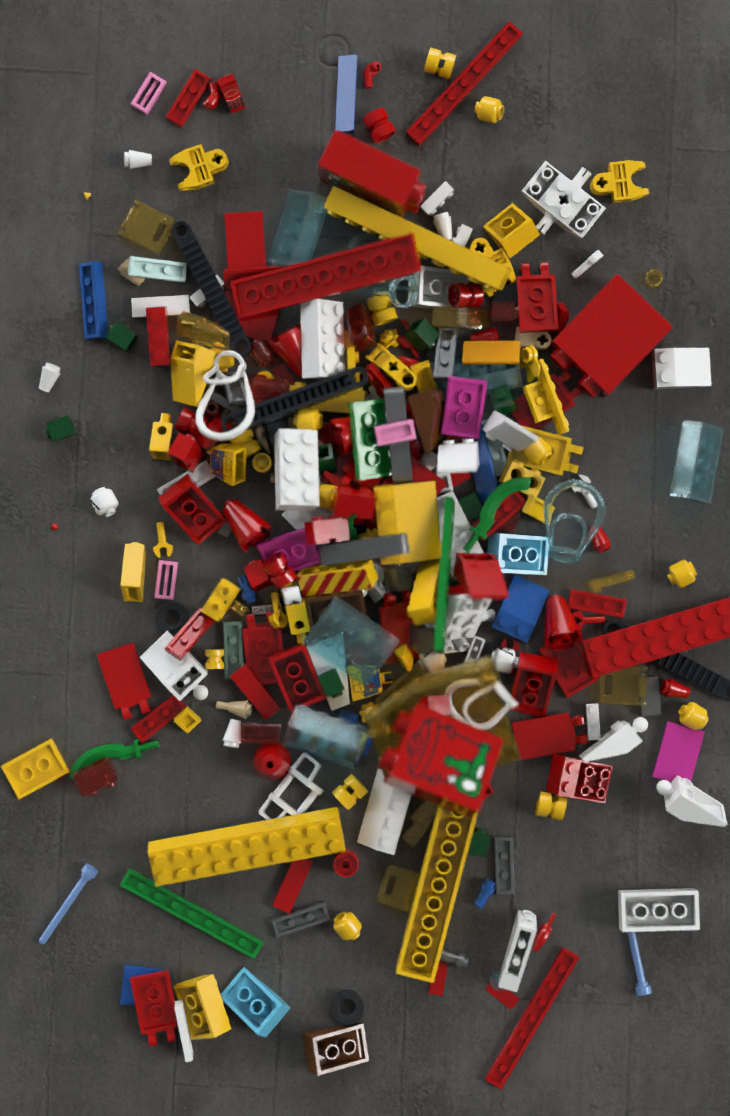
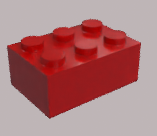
(297, 676)

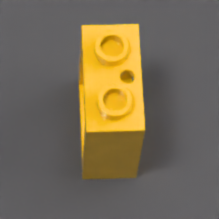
(216, 606)

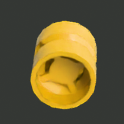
(433, 61)
(382, 310)
(245, 439)
(344, 796)
(551, 806)

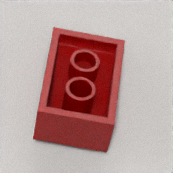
(192, 509)
(533, 683)

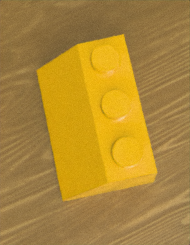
(203, 1007)

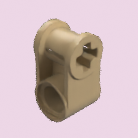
(531, 339)

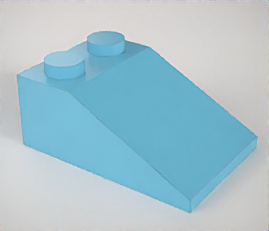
(520, 553)
(254, 1002)

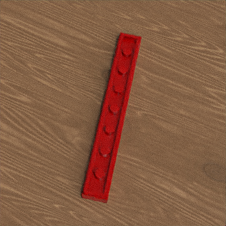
(464, 83)
(531, 1018)

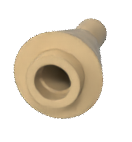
(239, 708)

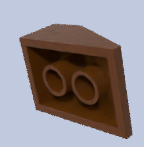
(428, 414)
(318, 603)
(335, 1048)

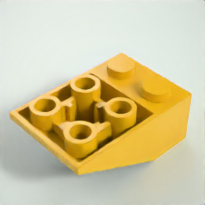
(188, 368)

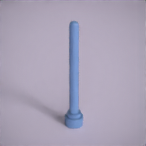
(87, 874)
(643, 987)

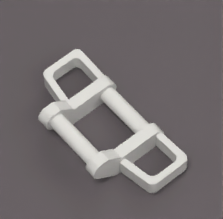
(293, 772)

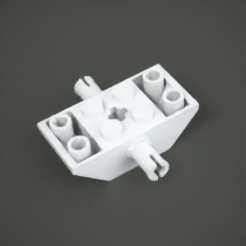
(545, 193)
(463, 621)

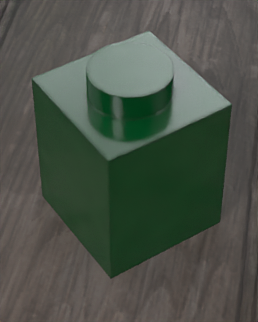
(422, 335)
(121, 336)
(503, 399)
(60, 429)
(326, 459)
(471, 507)
(331, 683)
(479, 842)

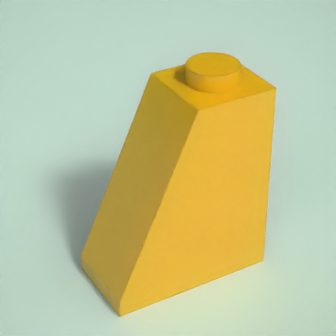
(133, 572)

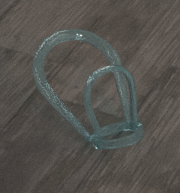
(379, 291)
(551, 524)

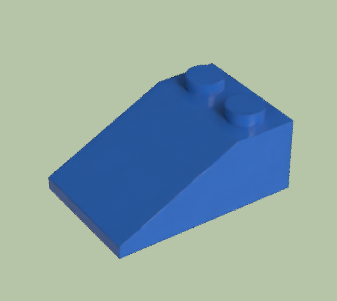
(521, 609)

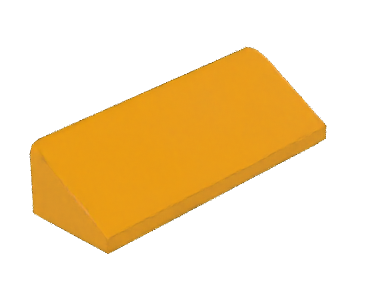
(491, 352)

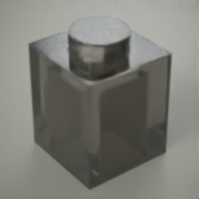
(398, 578)
(422, 638)

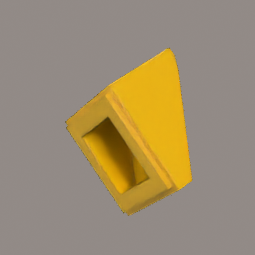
(405, 657)

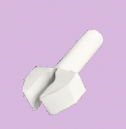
(588, 263)
(588, 496)

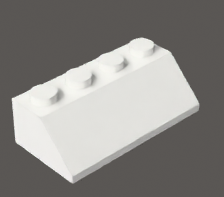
(383, 816)

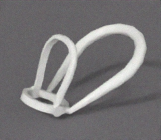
(224, 380)
(468, 682)

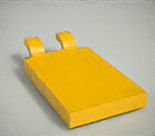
(561, 453)

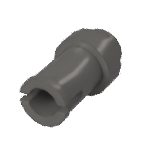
(458, 960)

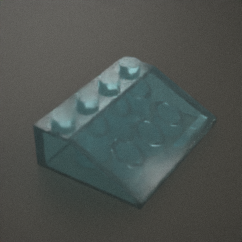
(351, 641)
(326, 736)

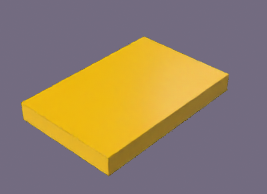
(35, 769)

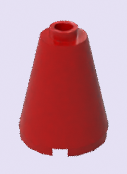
(288, 347)
(340, 432)
(245, 524)
(560, 626)
(278, 755)

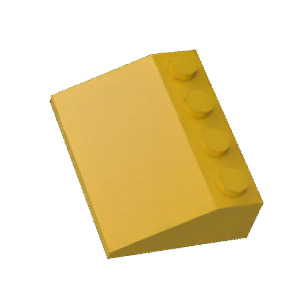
(410, 510)

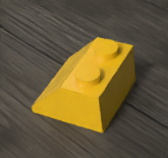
(512, 230)

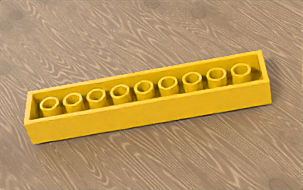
(428, 243)
(246, 846)
(435, 894)

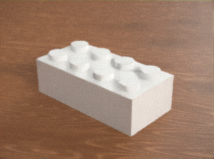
(322, 338)
(296, 470)
(460, 531)
(658, 910)

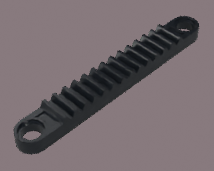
(210, 287)
(299, 399)
(688, 669)

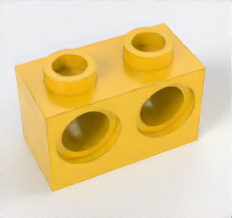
(522, 472)

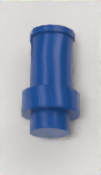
(248, 592)
(486, 889)

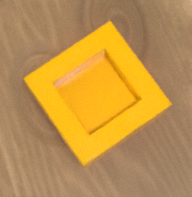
(187, 719)

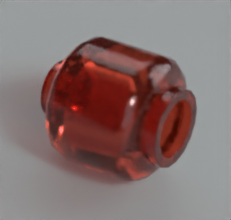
(262, 354)

